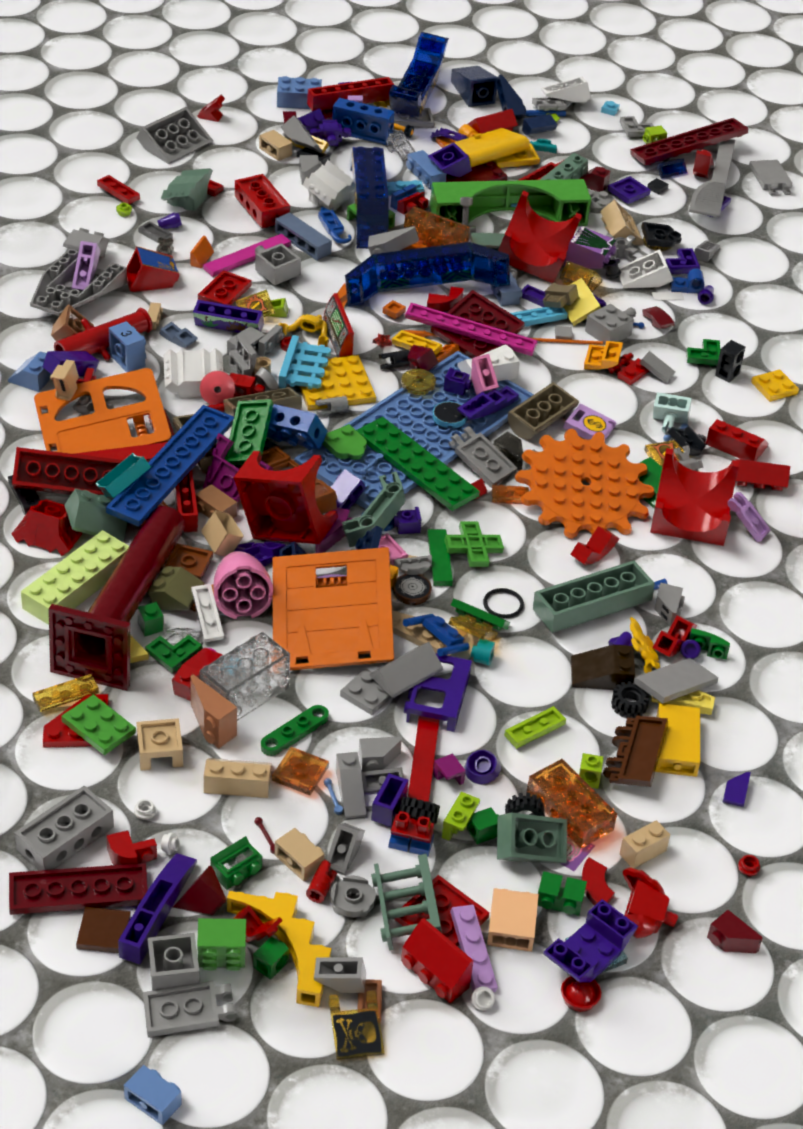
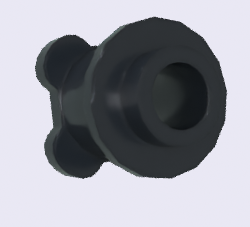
(612, 269)

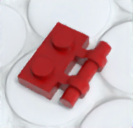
(632, 371)

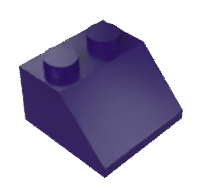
(451, 160)

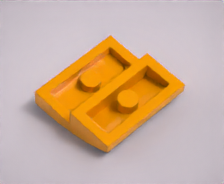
(603, 356)

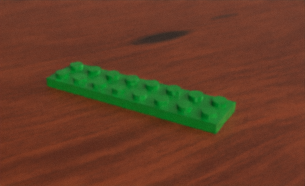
(418, 464)

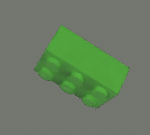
(221, 943)

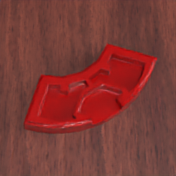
(596, 887)

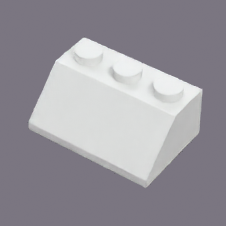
(504, 365)

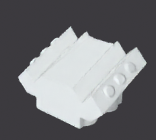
(329, 186)
(187, 368)

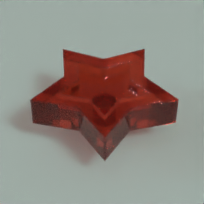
(382, 340)

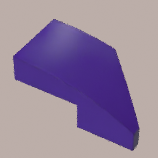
(736, 790)

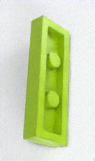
(535, 727)

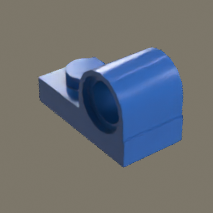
(688, 284)

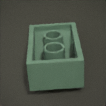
(531, 838)

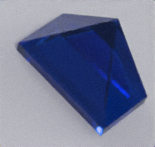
(672, 168)

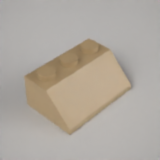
(620, 222)
(237, 777)

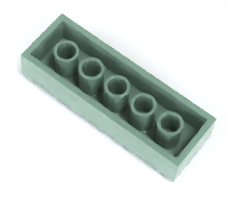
(593, 596)

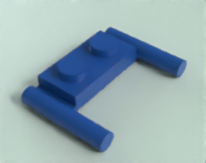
(442, 631)

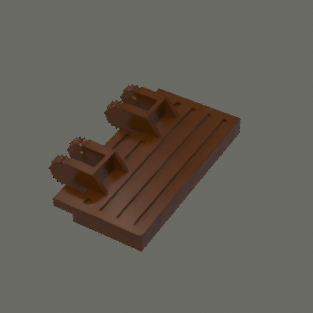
(638, 751)

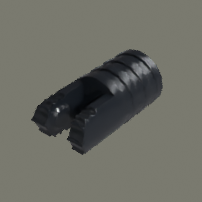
(397, 359)

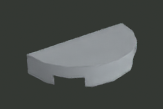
(414, 565)

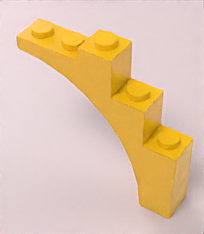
(293, 932)

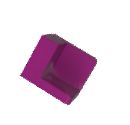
(449, 768)

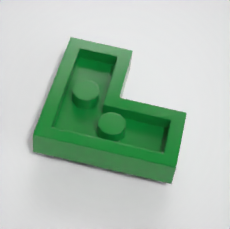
(707, 355)
(173, 656)

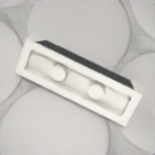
(207, 613)

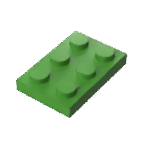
(98, 724)

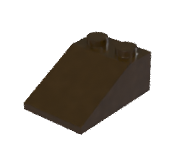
(603, 667)

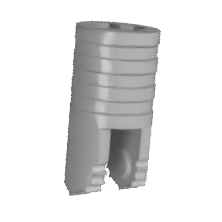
(335, 405)

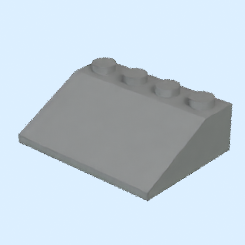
(174, 136)

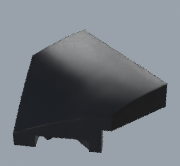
(689, 437)

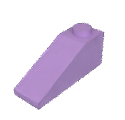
(85, 265)

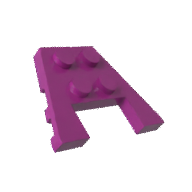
(222, 472)

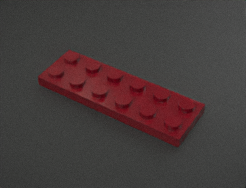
(77, 888)

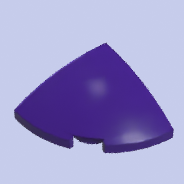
(262, 551)

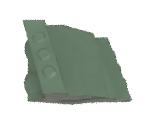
(188, 189)

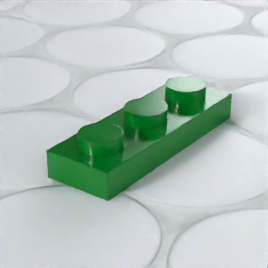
(480, 615)

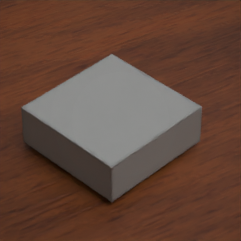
(563, 332)

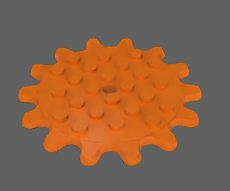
(559, 491)

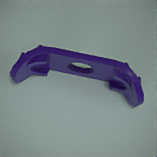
(444, 132)

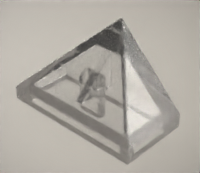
(174, 635)

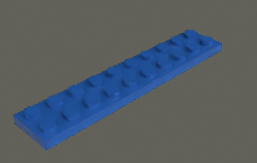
(170, 465)

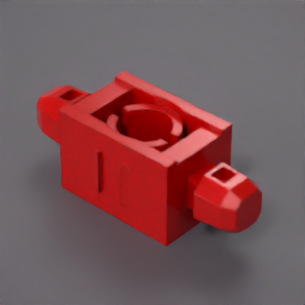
(245, 385)

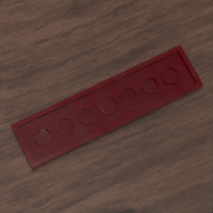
(689, 141)

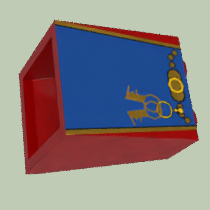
(151, 270)

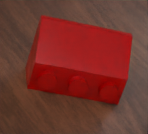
(503, 119)
(735, 441)
(762, 475)
(437, 961)

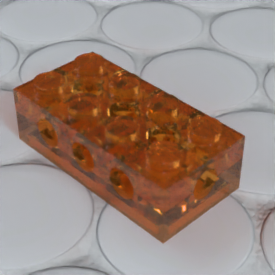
(435, 229)
(571, 798)

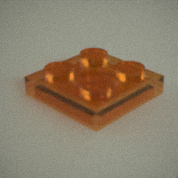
(300, 771)

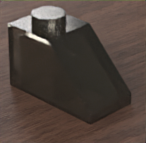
(511, 447)

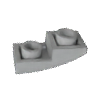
(85, 405)

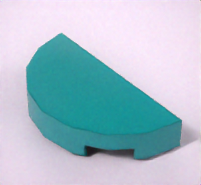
(544, 145)

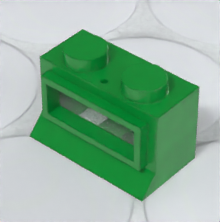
(236, 863)

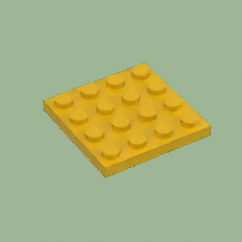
(342, 378)

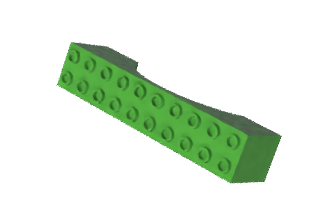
(548, 198)

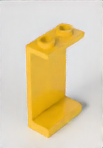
(682, 740)

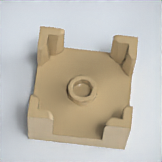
(159, 740)

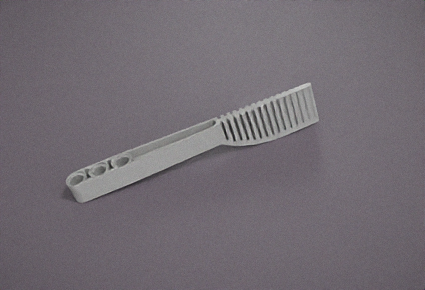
(709, 196)

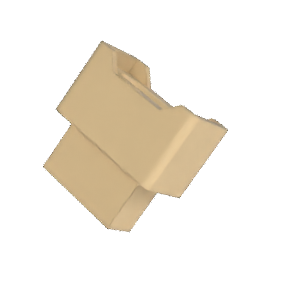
(65, 380)

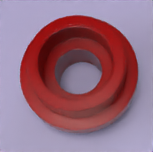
(749, 865)

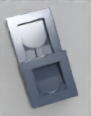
(177, 336)

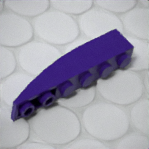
(154, 908)

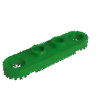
(294, 730)

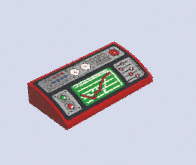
(339, 327)

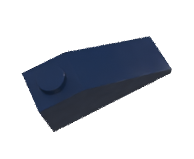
(509, 98)

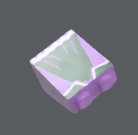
(590, 249)

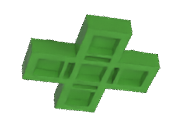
(474, 544)

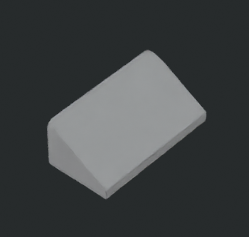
(374, 779)

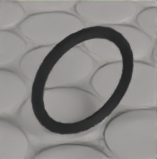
(503, 590)

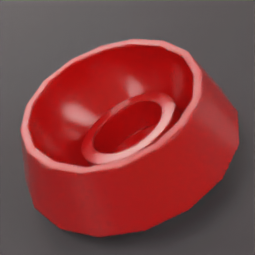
(580, 995)

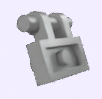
(549, 104)

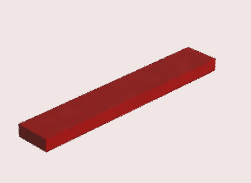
(423, 758)

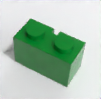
(559, 898)

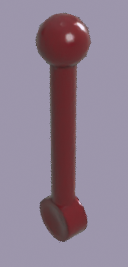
(258, 821)

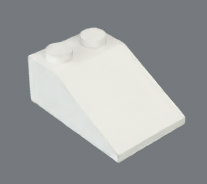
(571, 90)
(646, 272)

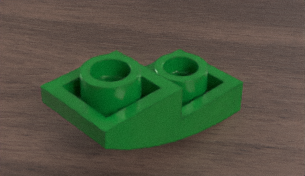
(713, 644)

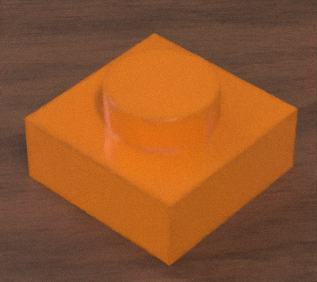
(394, 309)

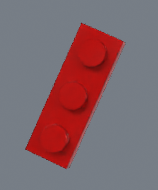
(118, 189)

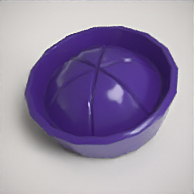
(482, 767)

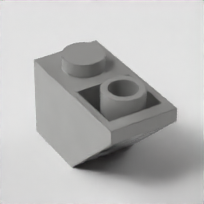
(668, 602)

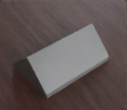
(408, 670)

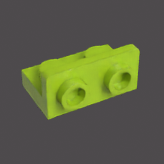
(459, 815)

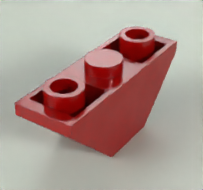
(703, 164)

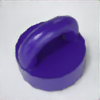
(690, 649)

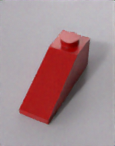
(181, 680)

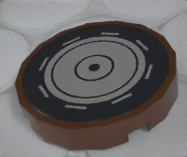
(412, 589)

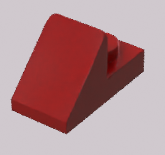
(211, 110)

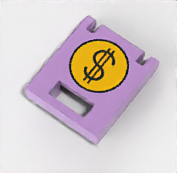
(589, 422)

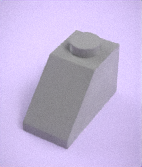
(307, 165)
(378, 752)
(345, 847)
(341, 973)

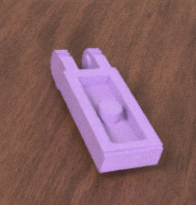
(749, 516)

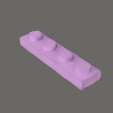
(473, 944)

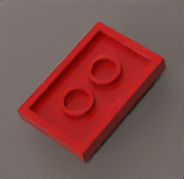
(225, 288)

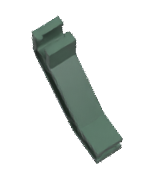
(379, 511)

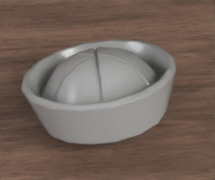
(265, 378)

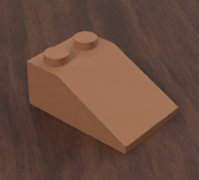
(213, 712)

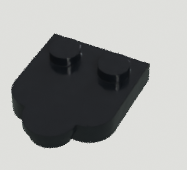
(660, 235)

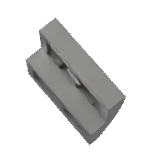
(243, 358)

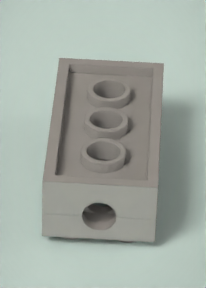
(64, 829)

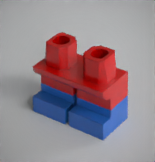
(407, 198)
(405, 828)

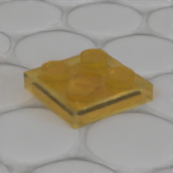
(468, 624)

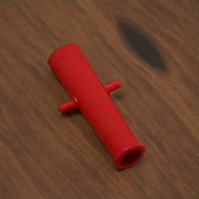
(97, 338)

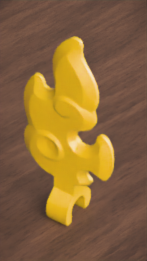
(644, 645)

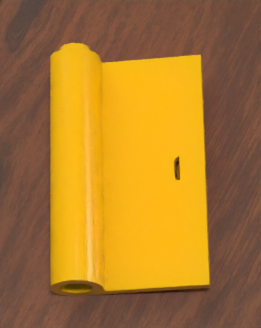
(492, 145)

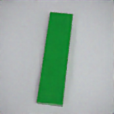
(441, 562)

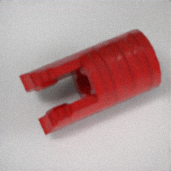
(321, 882)

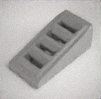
(706, 250)

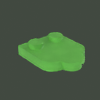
(345, 443)

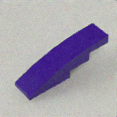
(488, 403)

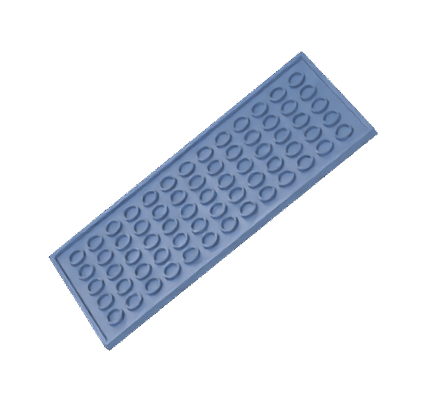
(415, 418)

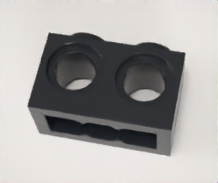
(730, 361)

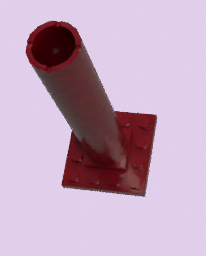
(100, 639)

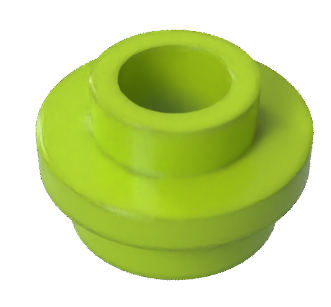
(124, 209)

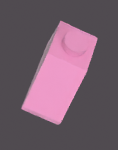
(483, 374)

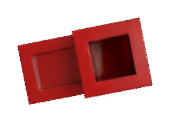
(123, 851)

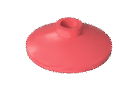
(215, 379)

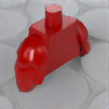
(647, 903)

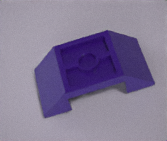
(594, 944)

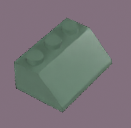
(89, 515)

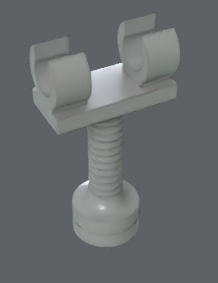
(466, 202)

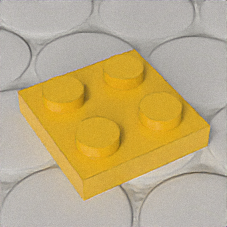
(774, 385)

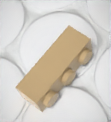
(155, 313)

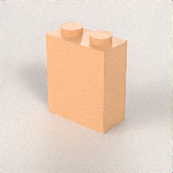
(512, 919)

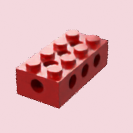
(261, 199)

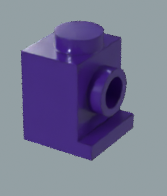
(408, 521)

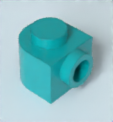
(483, 652)

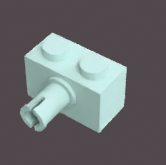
(671, 409)

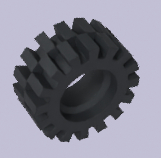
(626, 707)
(524, 803)
(419, 808)

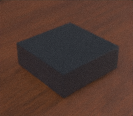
(657, 186)

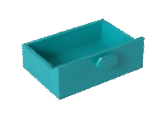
(123, 475)

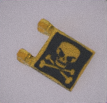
(356, 1031)

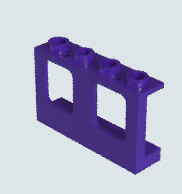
(453, 688)

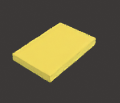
(583, 305)

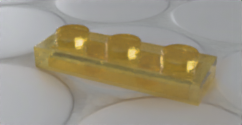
(65, 692)

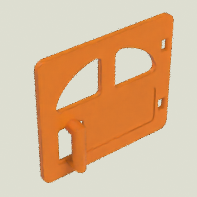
(105, 426)

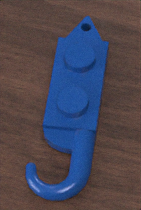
(332, 225)

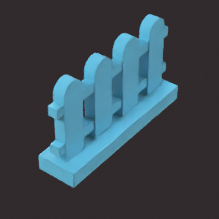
(292, 373)

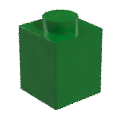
(150, 619)
(483, 825)

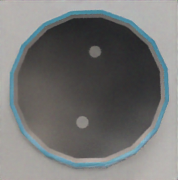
(446, 415)

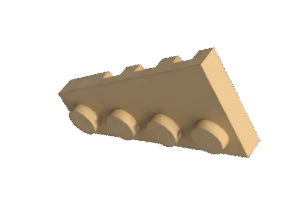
(418, 633)

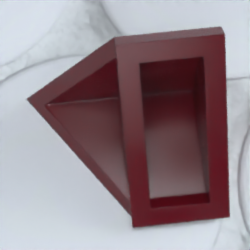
(203, 895)

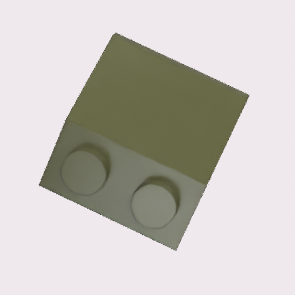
(173, 589)

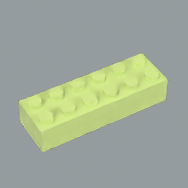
(75, 576)

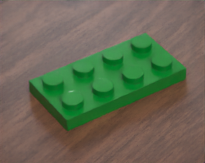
(249, 429)

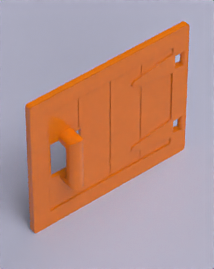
(334, 616)

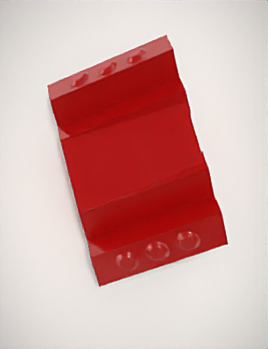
(47, 527)

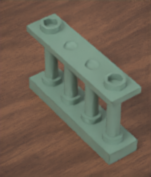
(424, 888)

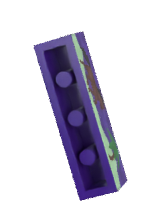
(227, 317)

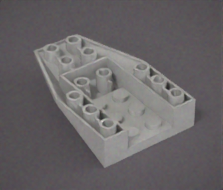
(56, 290)

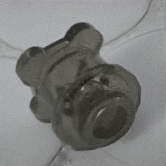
(165, 246)

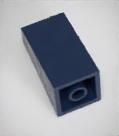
(475, 85)

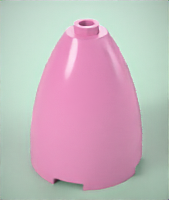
(236, 579)

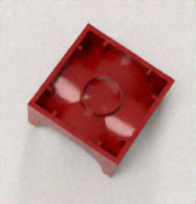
(537, 243)
(282, 502)
(693, 502)

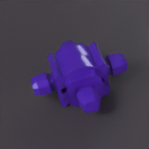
(330, 132)

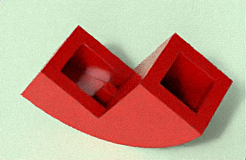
(444, 302)
(596, 548)
(671, 641)

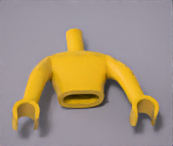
(311, 324)

